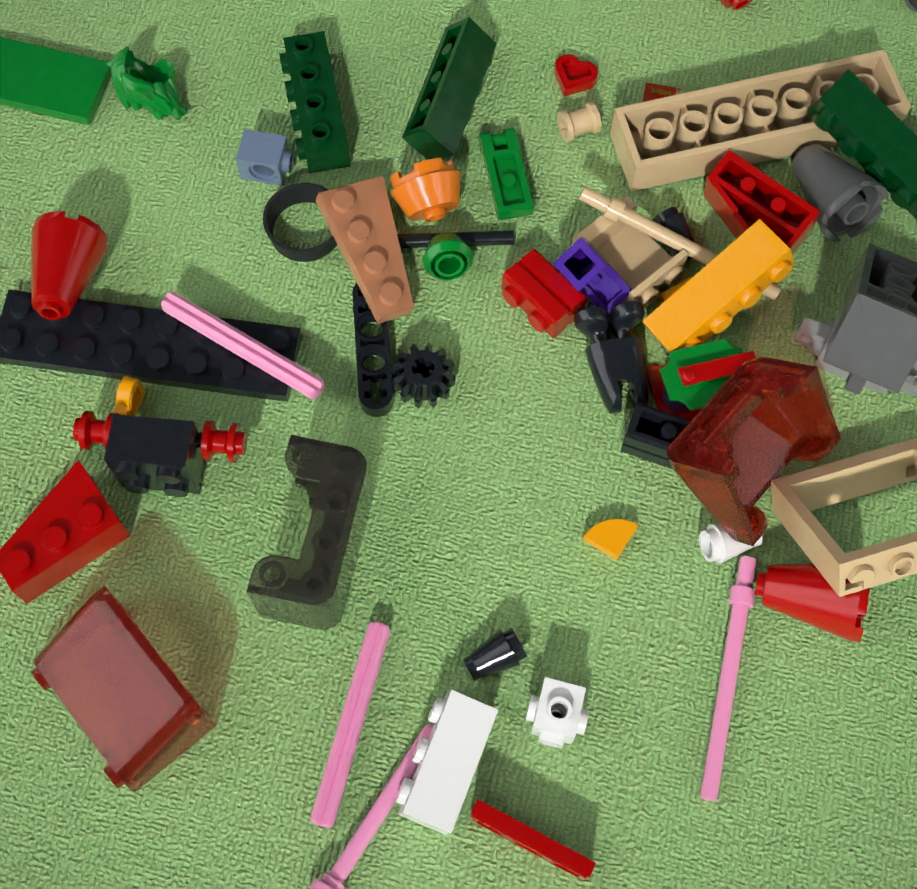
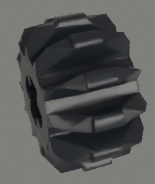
(435, 368)

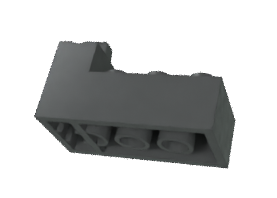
(877, 322)

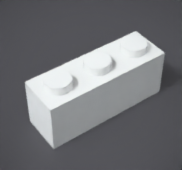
(446, 761)

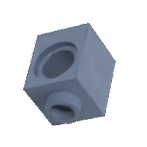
(264, 157)

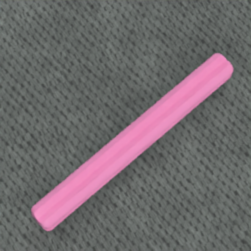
(243, 345)
(350, 725)

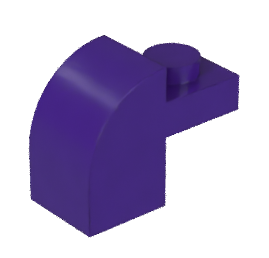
(592, 275)

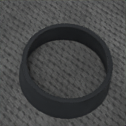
(282, 200)

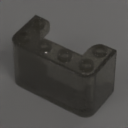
(318, 584)

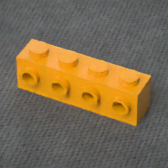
(721, 289)

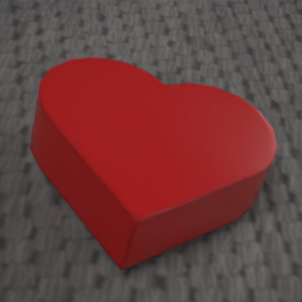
(574, 75)

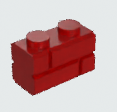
(542, 293)

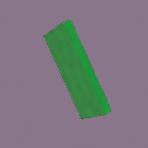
(51, 81)

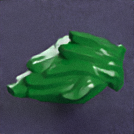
(146, 85)

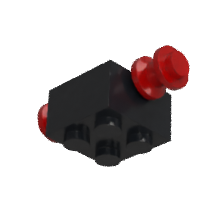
(158, 451)

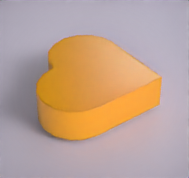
(129, 396)

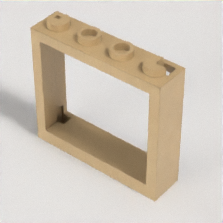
(836, 482)

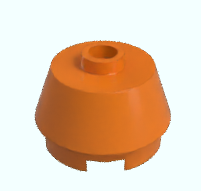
(427, 190)

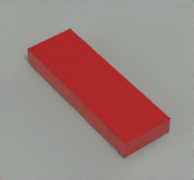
(532, 840)

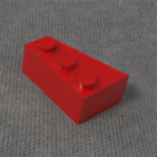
(746, 194)
(60, 536)

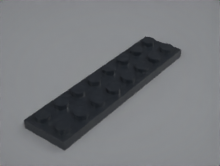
(142, 344)

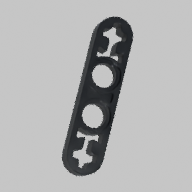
(370, 346)

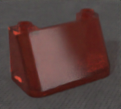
(749, 436)
(120, 691)

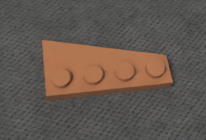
(368, 239)

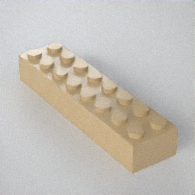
(751, 117)

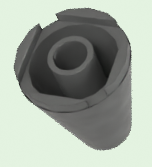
(842, 193)

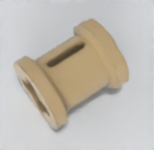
(579, 121)

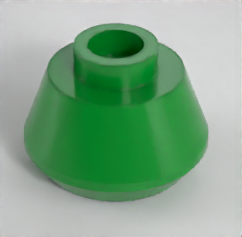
(447, 257)

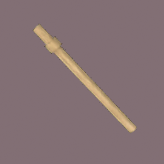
(616, 209)

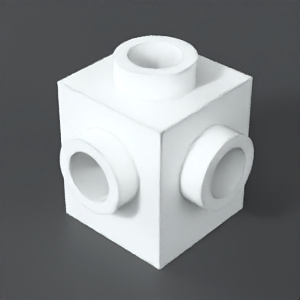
(560, 698)

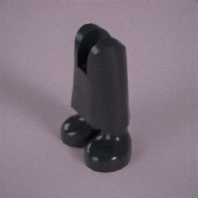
(619, 358)

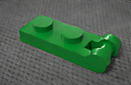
(506, 174)

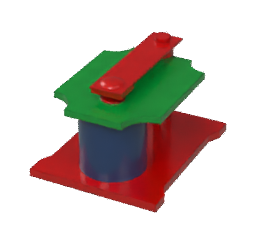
(694, 376)

